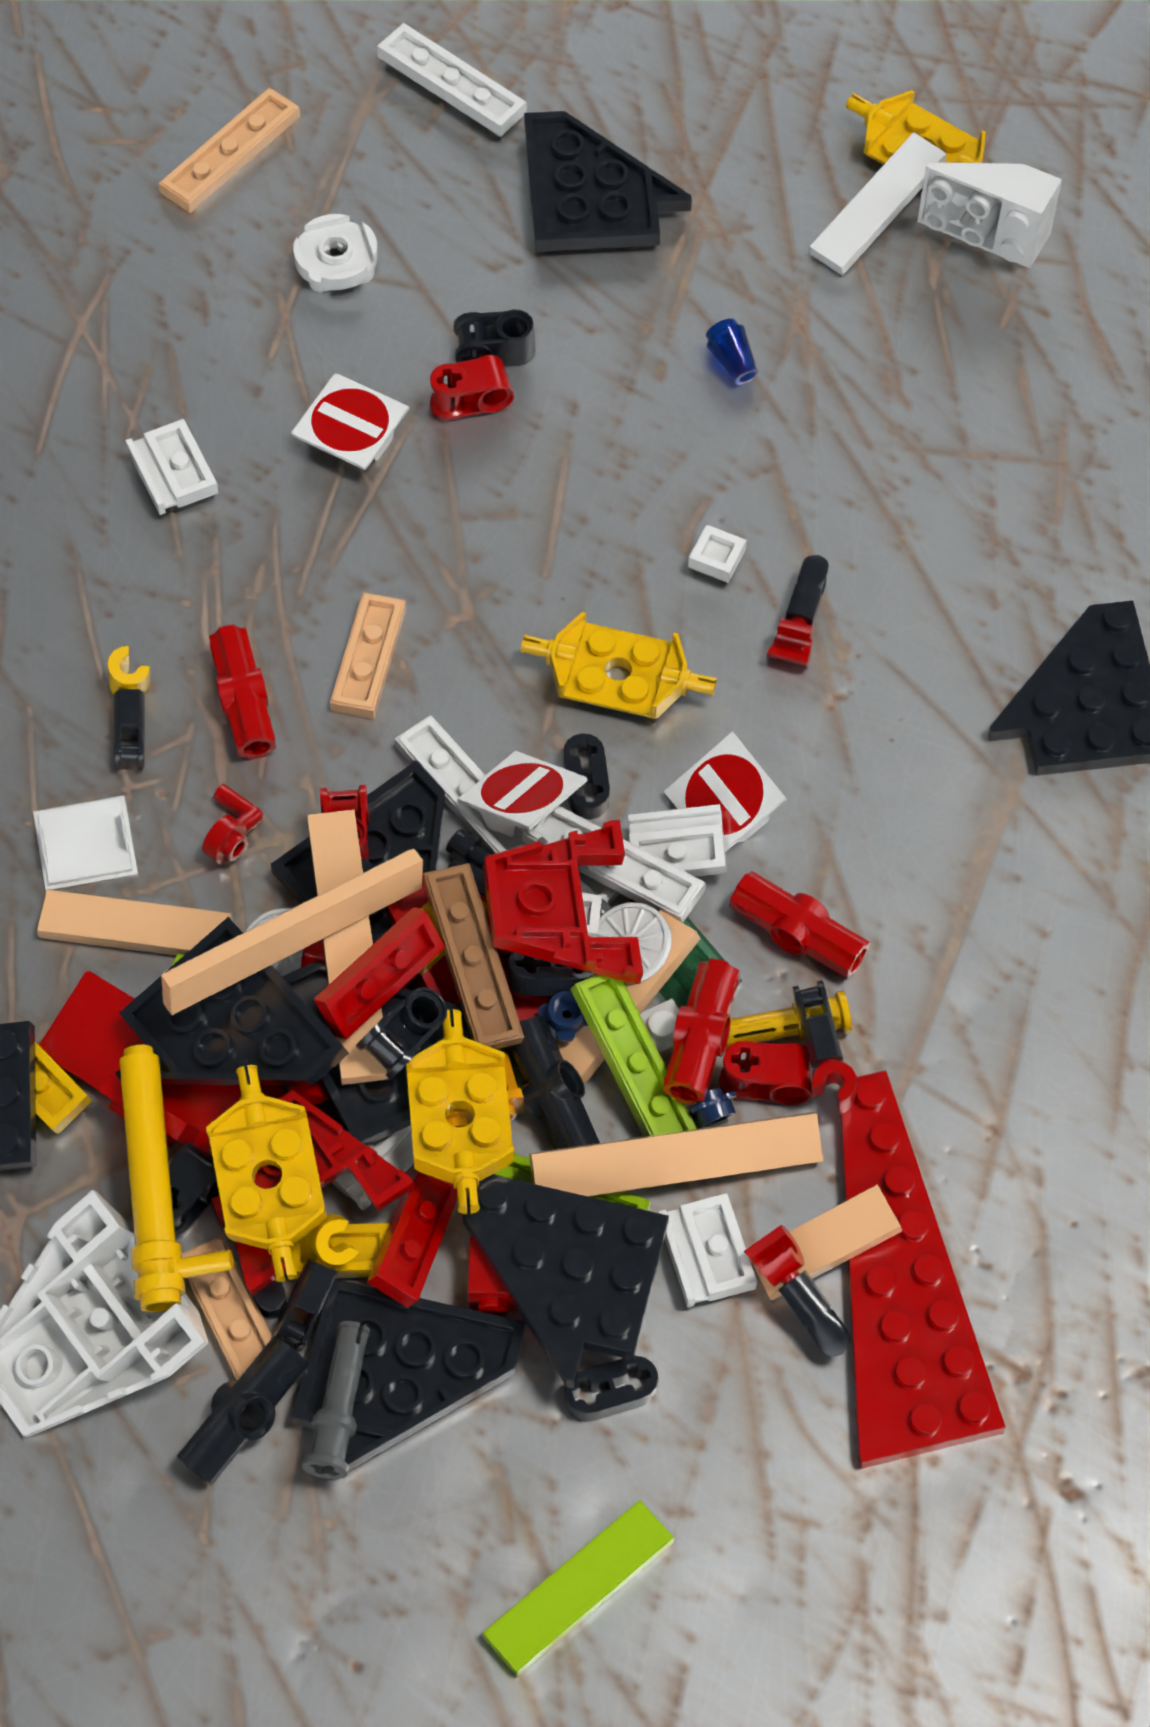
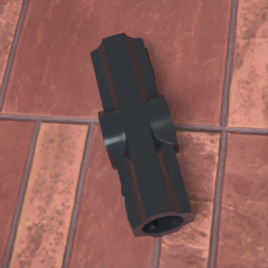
(552, 1087)
(229, 1429)

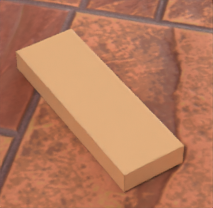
(368, 655)
(841, 1234)
(229, 1311)

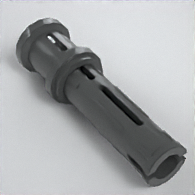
(334, 1422)

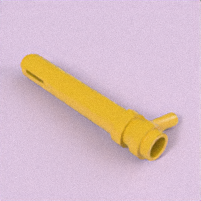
(156, 1252)

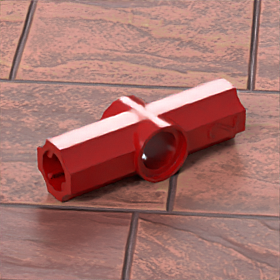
(242, 692)
(799, 924)
(701, 1031)

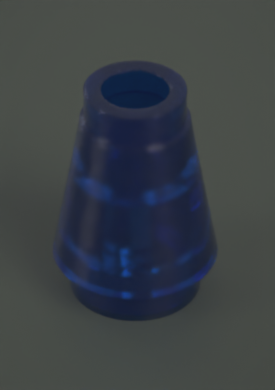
(732, 349)

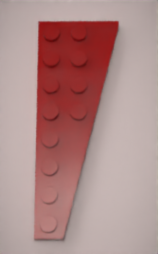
(912, 1338)

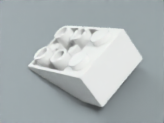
(991, 206)

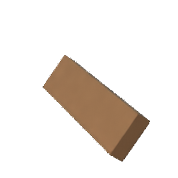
(471, 958)

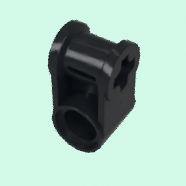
(499, 334)
(400, 1034)
(192, 1186)

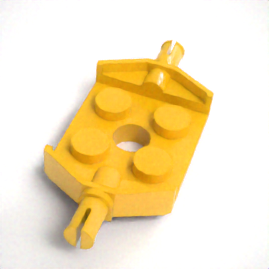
(898, 117)
(587, 651)
(454, 1077)
(260, 1134)

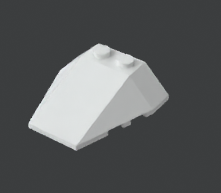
(78, 1330)

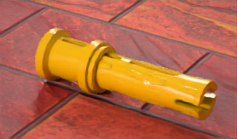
(786, 1023)

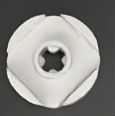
(335, 272)

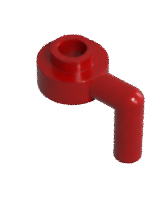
(227, 836)

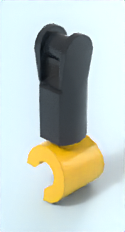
(129, 706)
(314, 1282)

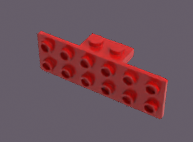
(91, 1040)

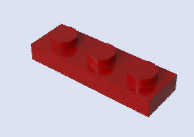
(379, 973)
(413, 1238)

